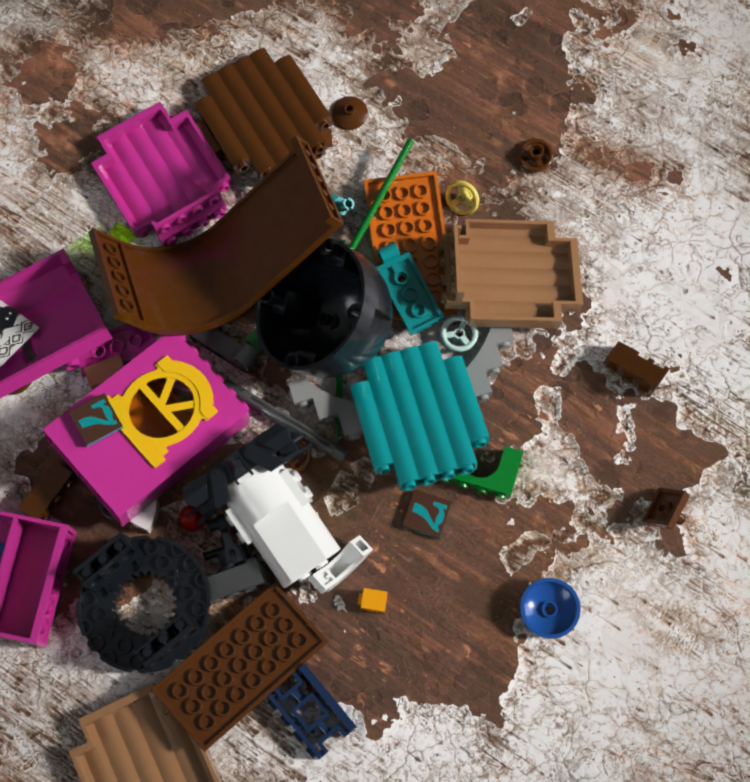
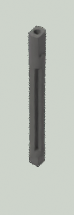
(282, 418)

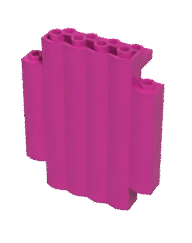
(162, 174)

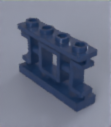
(322, 701)

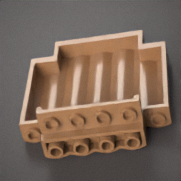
(510, 273)
(139, 743)

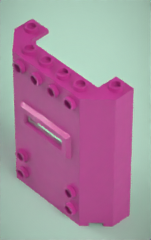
(61, 307)

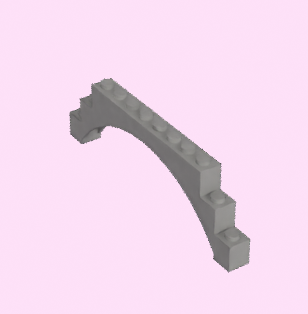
(332, 407)

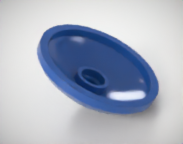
(553, 594)

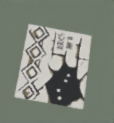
(13, 331)

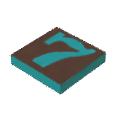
(95, 419)
(427, 514)

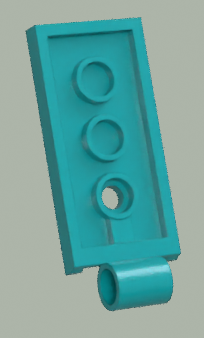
(412, 297)

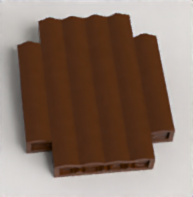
(259, 109)

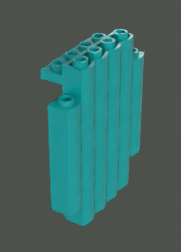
(419, 416)

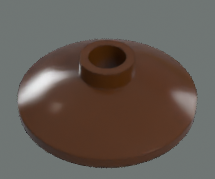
(353, 119)

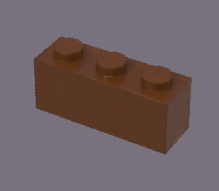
(48, 491)

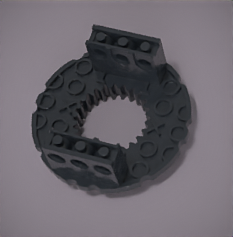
(104, 580)

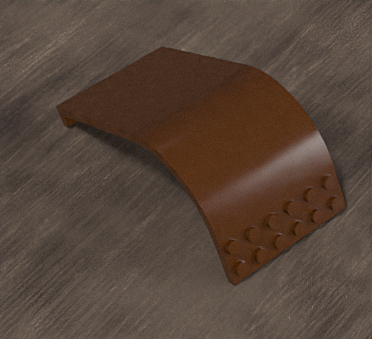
(230, 264)

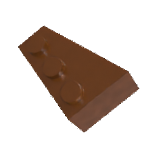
(635, 369)

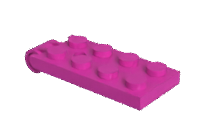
(126, 342)

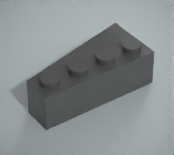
(239, 578)

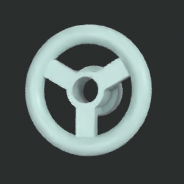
(458, 340)

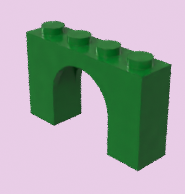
(500, 482)

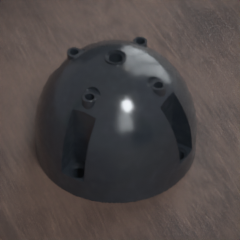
(326, 313)

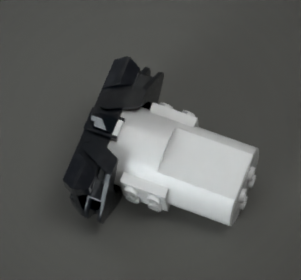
(267, 504)

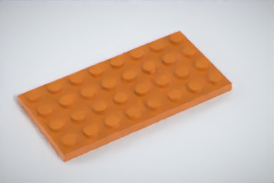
(414, 221)

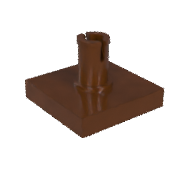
(666, 508)

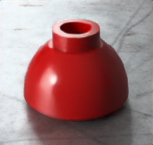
(188, 521)

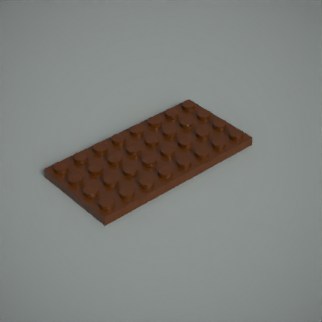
(239, 666)

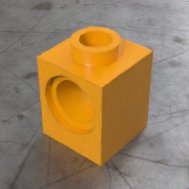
(373, 600)

